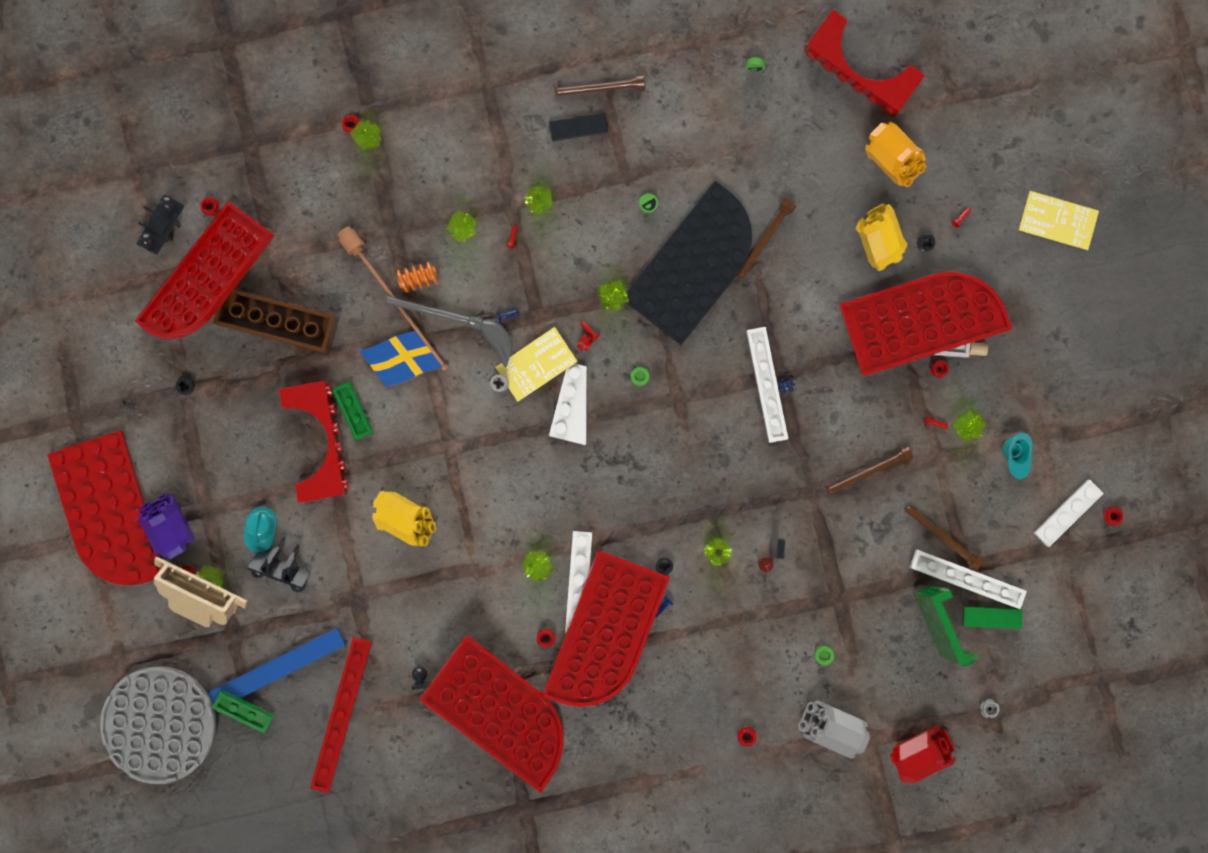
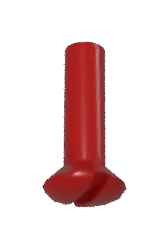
(956, 223)
(512, 238)
(585, 326)
(928, 420)

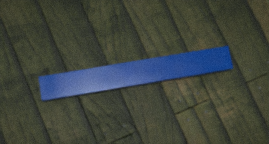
(282, 665)

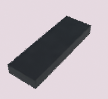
(578, 127)
(777, 548)

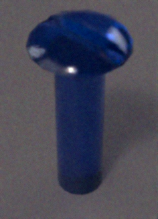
(507, 315)
(663, 606)

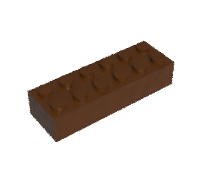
(277, 321)

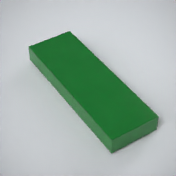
(352, 411)
(992, 617)
(242, 711)

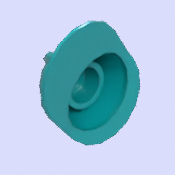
(1018, 453)
(260, 529)

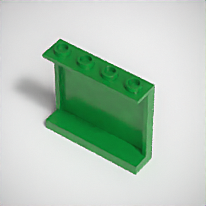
(931, 606)

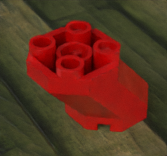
(923, 755)

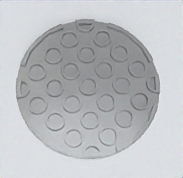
(158, 725)

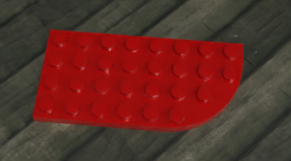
(205, 275)
(922, 319)
(103, 509)
(605, 632)
(498, 712)

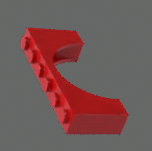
(888, 94)
(329, 479)

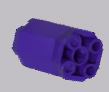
(165, 526)

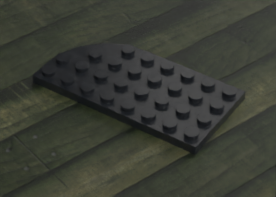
(694, 265)

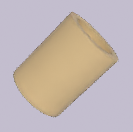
(978, 348)

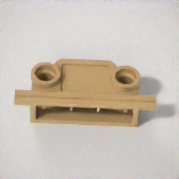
(194, 596)

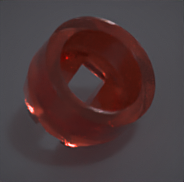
(765, 564)

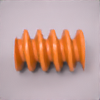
(417, 277)

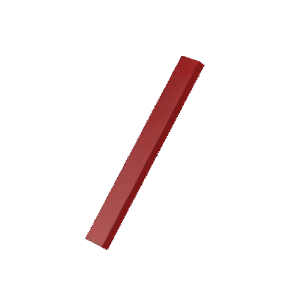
(341, 715)

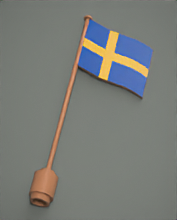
(404, 354)

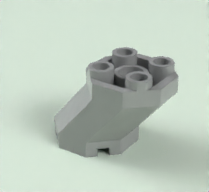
(834, 729)

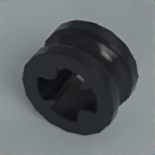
(932, 242)
(180, 389)
(668, 570)

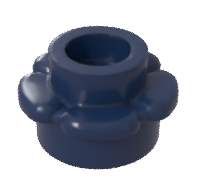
(786, 385)

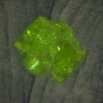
(366, 135)
(544, 197)
(461, 226)
(613, 295)
(969, 425)
(709, 551)
(537, 565)
(212, 575)

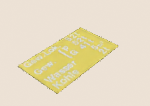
(1058, 220)
(537, 364)

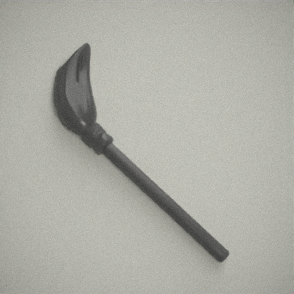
(490, 329)

